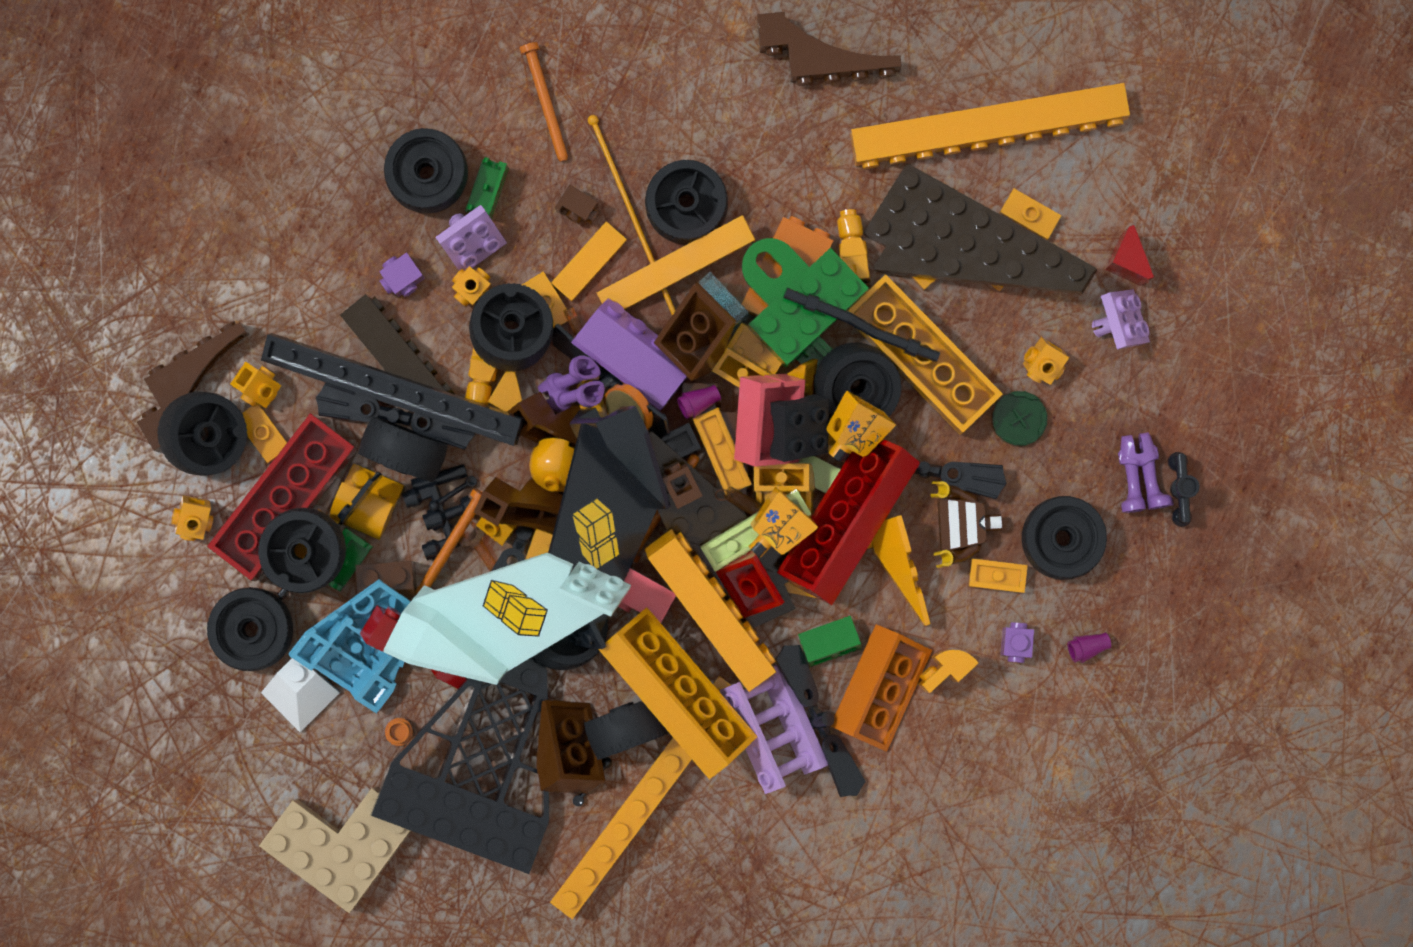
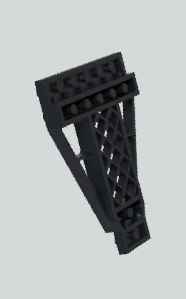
(460, 816)

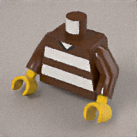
(961, 524)

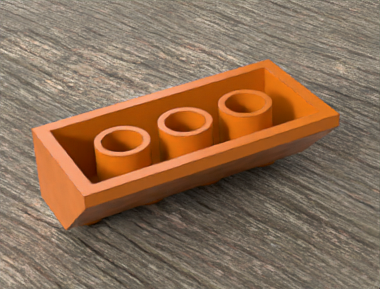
(881, 687)

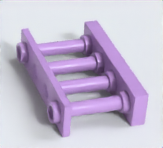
(796, 726)

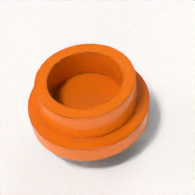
(399, 731)

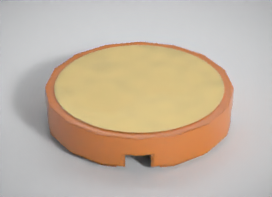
(628, 396)

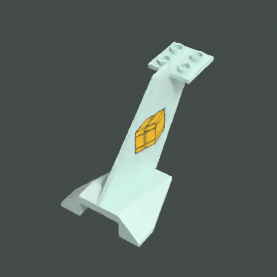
(502, 616)

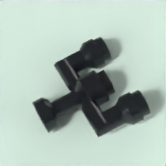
(1182, 488)
(435, 519)

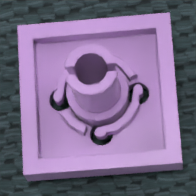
(469, 234)
(1123, 319)

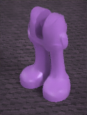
(558, 385)
(1146, 460)

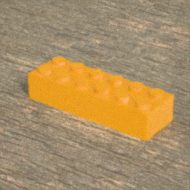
(951, 383)
(710, 610)
(678, 693)

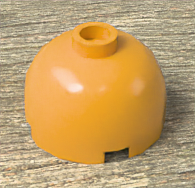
(551, 463)

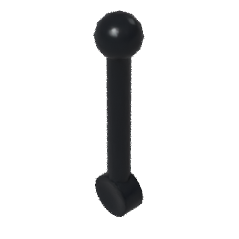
(469, 482)
(578, 800)

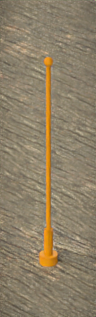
(593, 121)

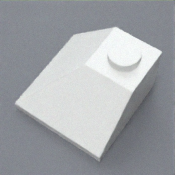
(299, 693)

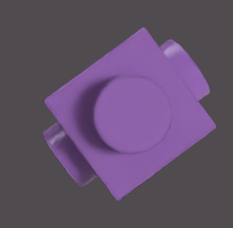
(400, 276)
(1017, 642)

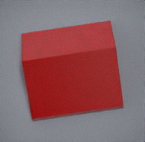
(1130, 259)
(749, 585)

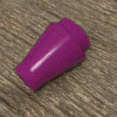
(697, 401)
(1087, 646)

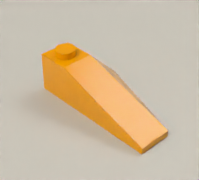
(892, 551)

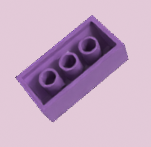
(629, 353)

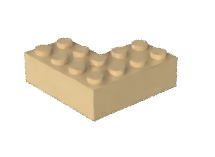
(334, 860)

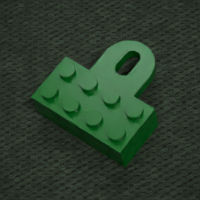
(783, 324)

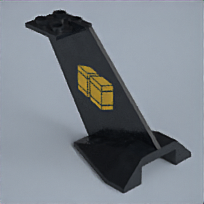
(607, 499)

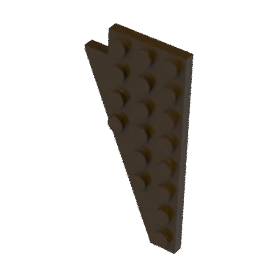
(951, 237)
(709, 518)

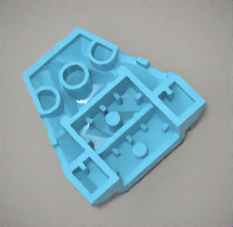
(342, 654)

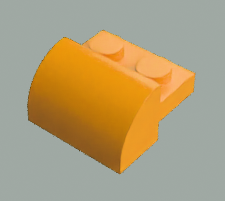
(745, 357)
(787, 479)
(375, 510)
(950, 663)

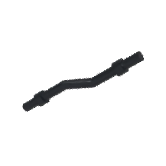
(812, 303)

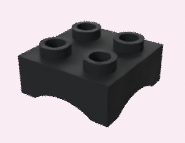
(800, 428)

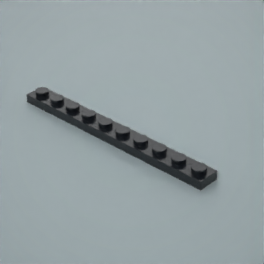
(392, 389)

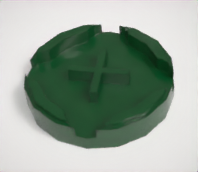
(1019, 418)

